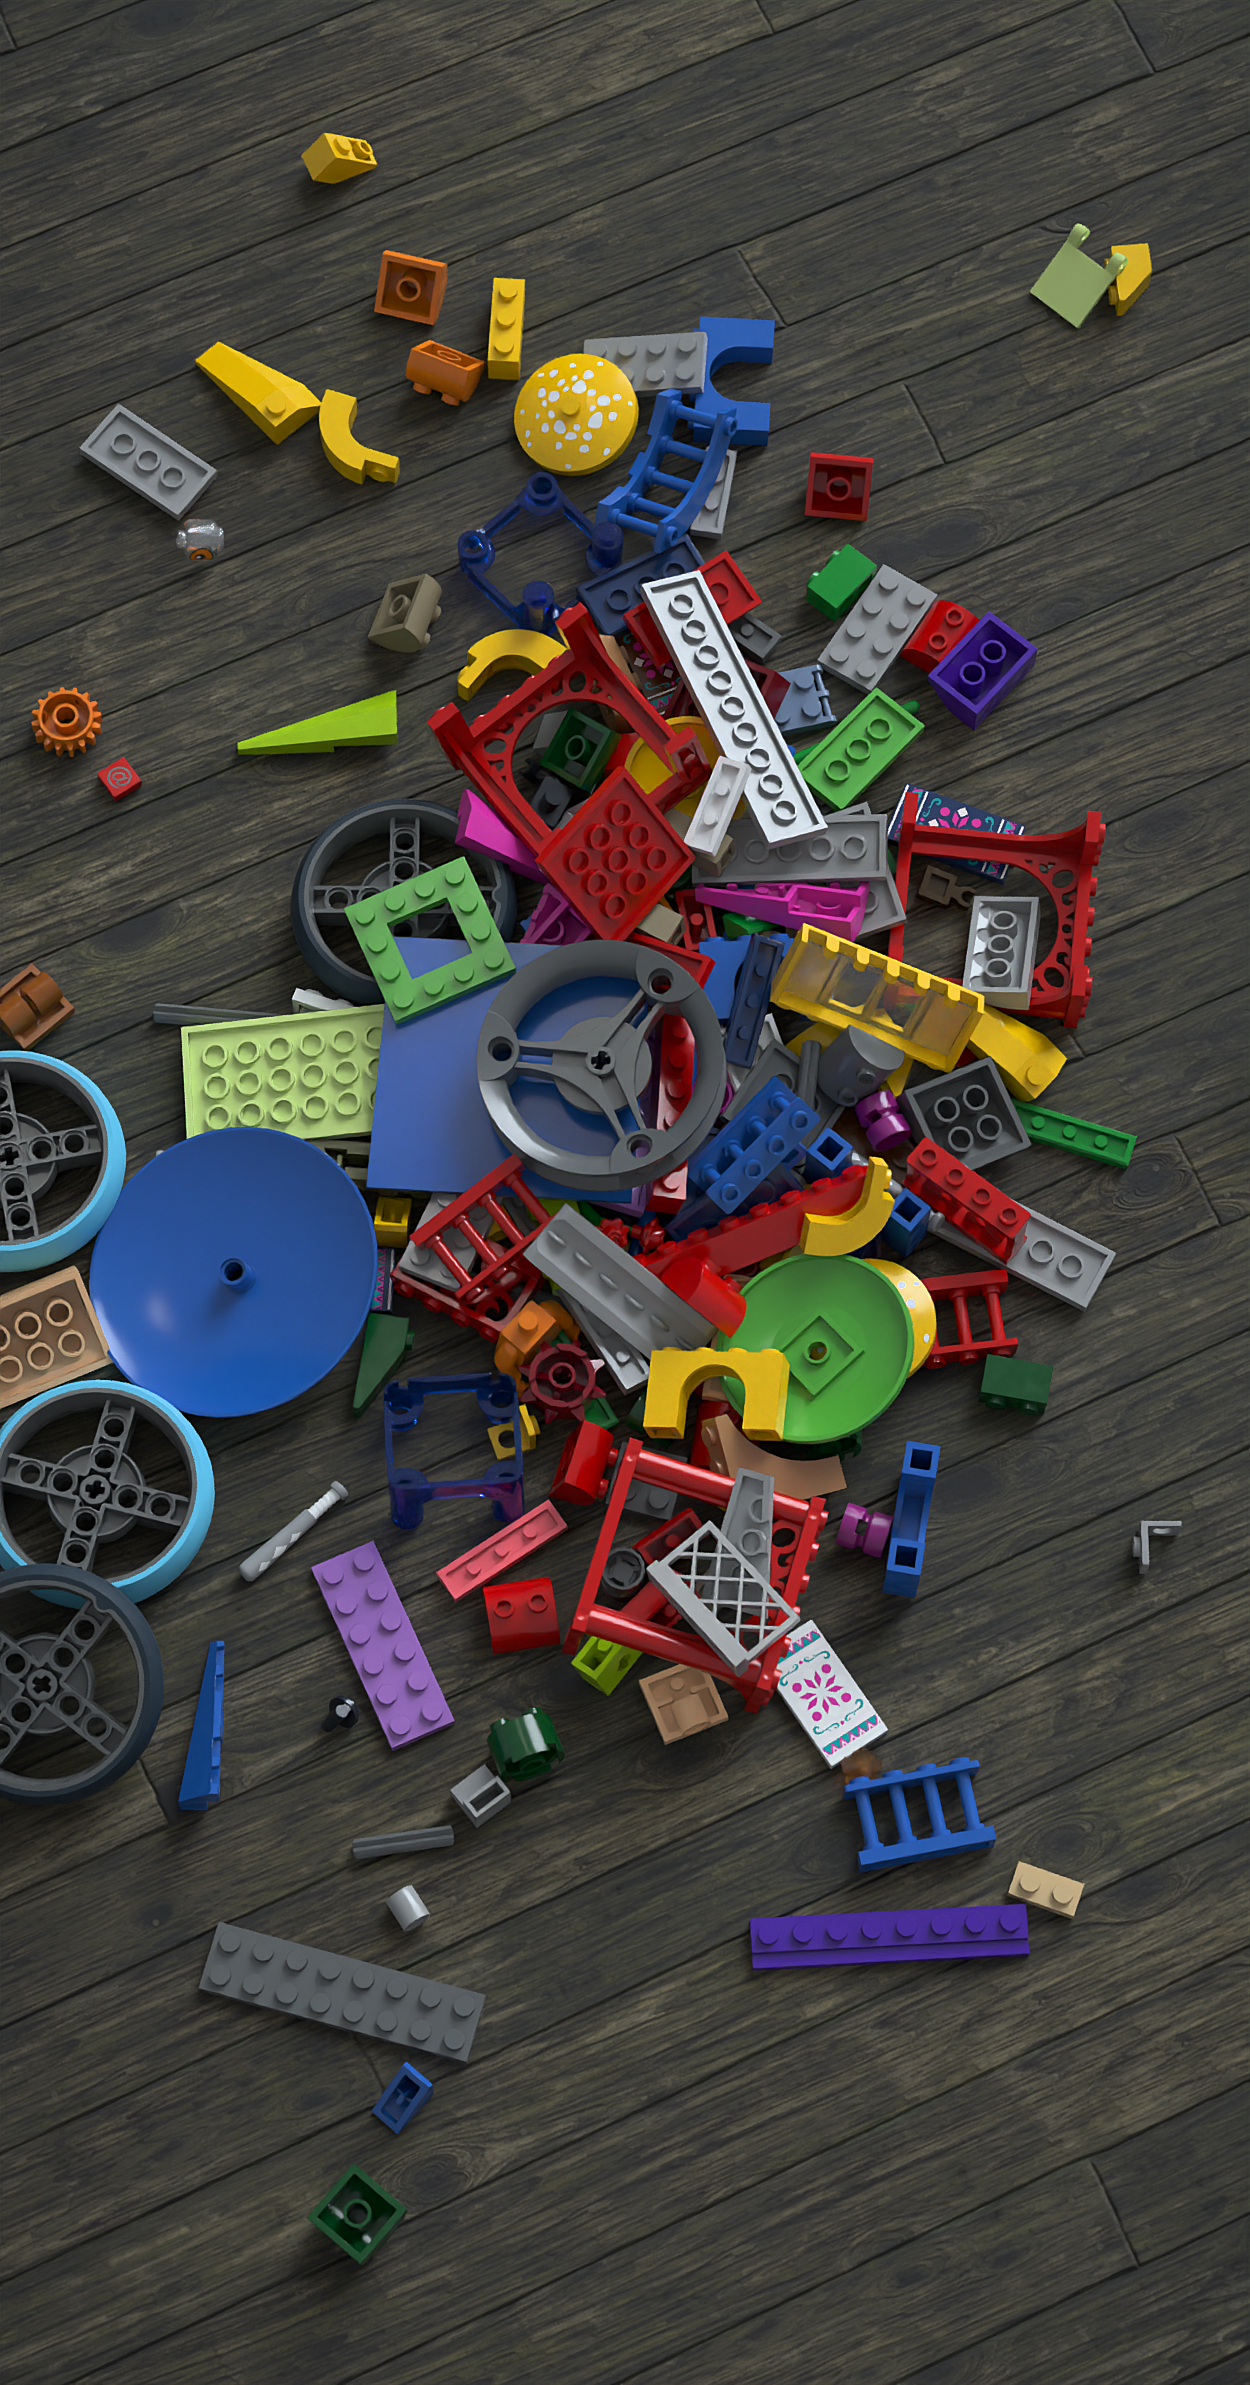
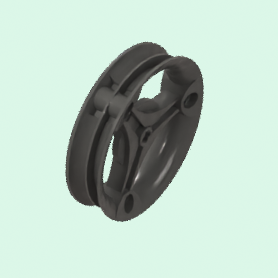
(583, 1050)

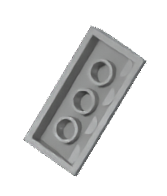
(1002, 950)

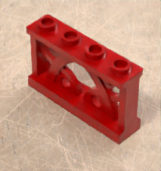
(966, 1200)
(460, 1311)

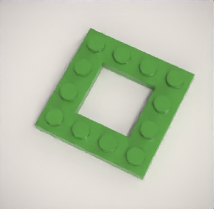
(416, 996)

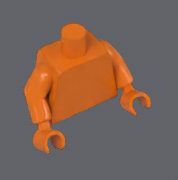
(527, 1330)

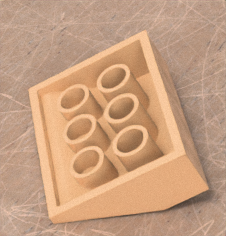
(48, 1336)

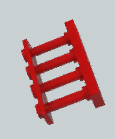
(458, 1216)
(958, 1289)

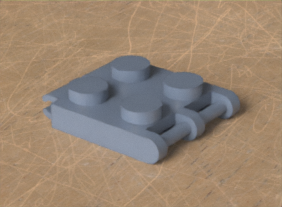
(801, 705)

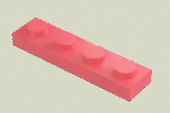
(502, 1551)

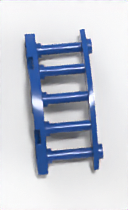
(646, 473)

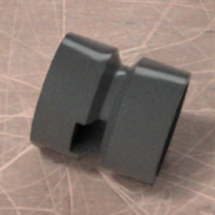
(623, 1574)

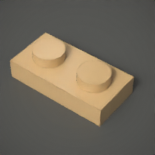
(1045, 1890)

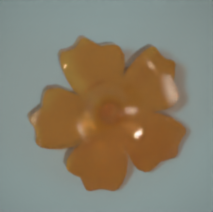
(861, 1765)

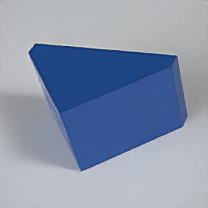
(403, 2098)

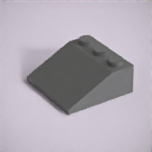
(966, 1115)

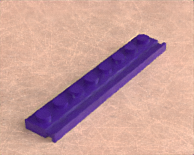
(889, 1937)

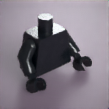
(550, 794)

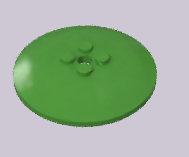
(836, 1306)

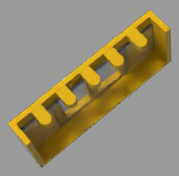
(879, 995)

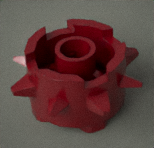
(550, 1368)

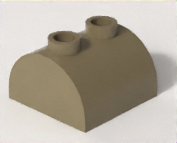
(406, 614)

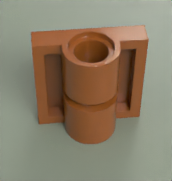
(32, 1007)

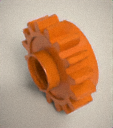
(70, 736)

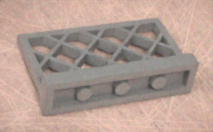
(699, 1616)

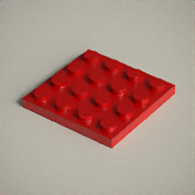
(615, 858)

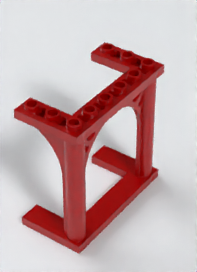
(587, 656)
(1068, 851)
(799, 1516)

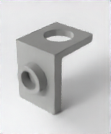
(1140, 1544)

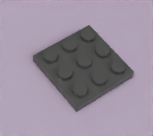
(783, 1064)

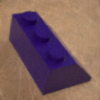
(982, 670)

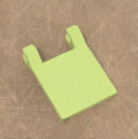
(1074, 281)

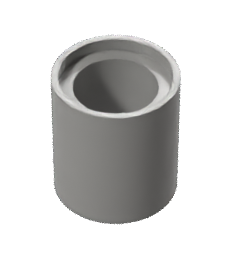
(408, 1908)

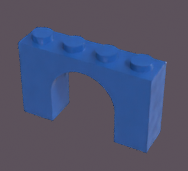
(731, 342)
(729, 960)
(909, 1215)
(911, 1519)

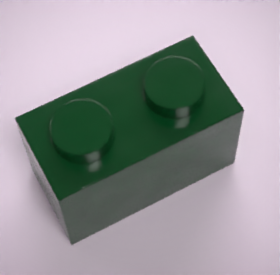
(1015, 1384)

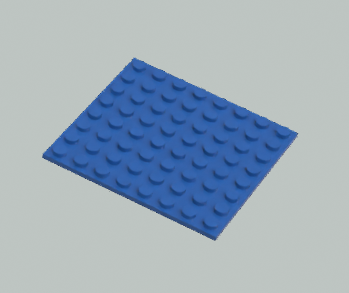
(428, 1098)

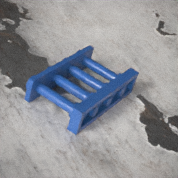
(752, 1145)
(908, 1848)

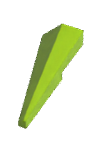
(357, 724)

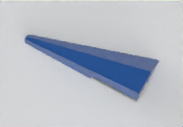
(202, 1766)

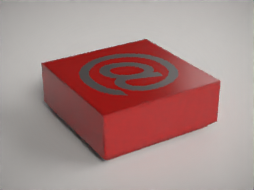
(119, 779)

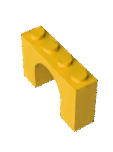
(678, 1372)

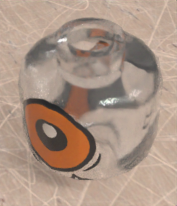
(200, 539)

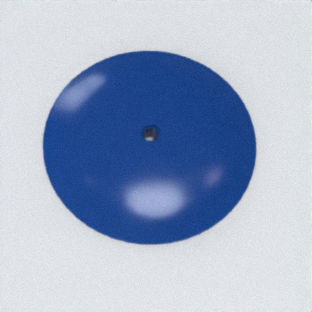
(185, 1229)

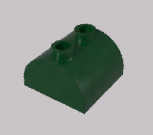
(581, 750)
(358, 2215)

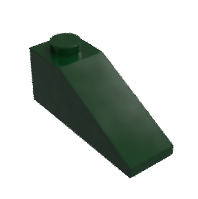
(382, 1355)

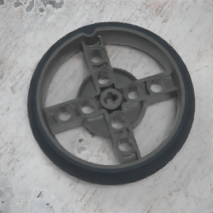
(405, 823)
(40, 1650)

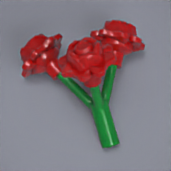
(649, 1236)

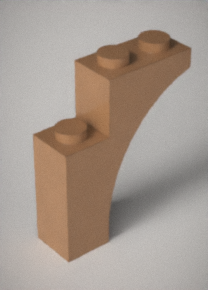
(791, 1477)

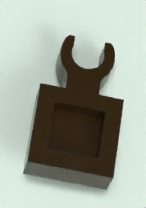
(939, 888)

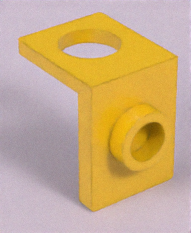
(529, 1430)

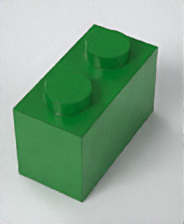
(840, 582)

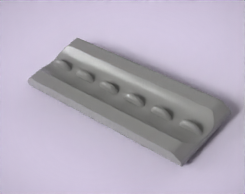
(616, 1286)

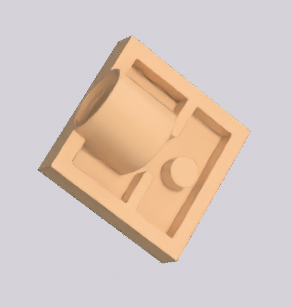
(682, 1702)

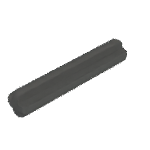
(403, 1842)

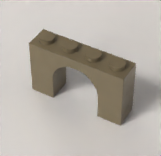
(664, 923)

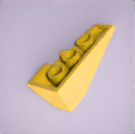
(264, 394)
(1021, 1054)

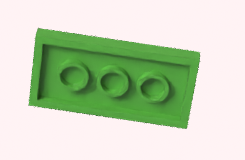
(859, 750)

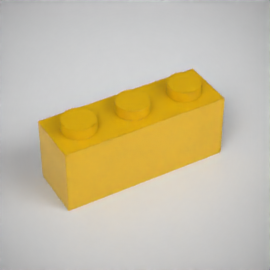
(506, 328)

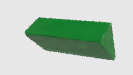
(740, 925)

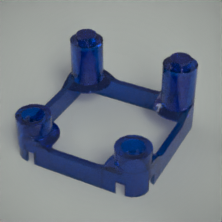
(538, 607)
(501, 1482)

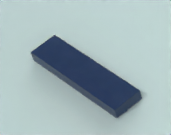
(751, 1000)

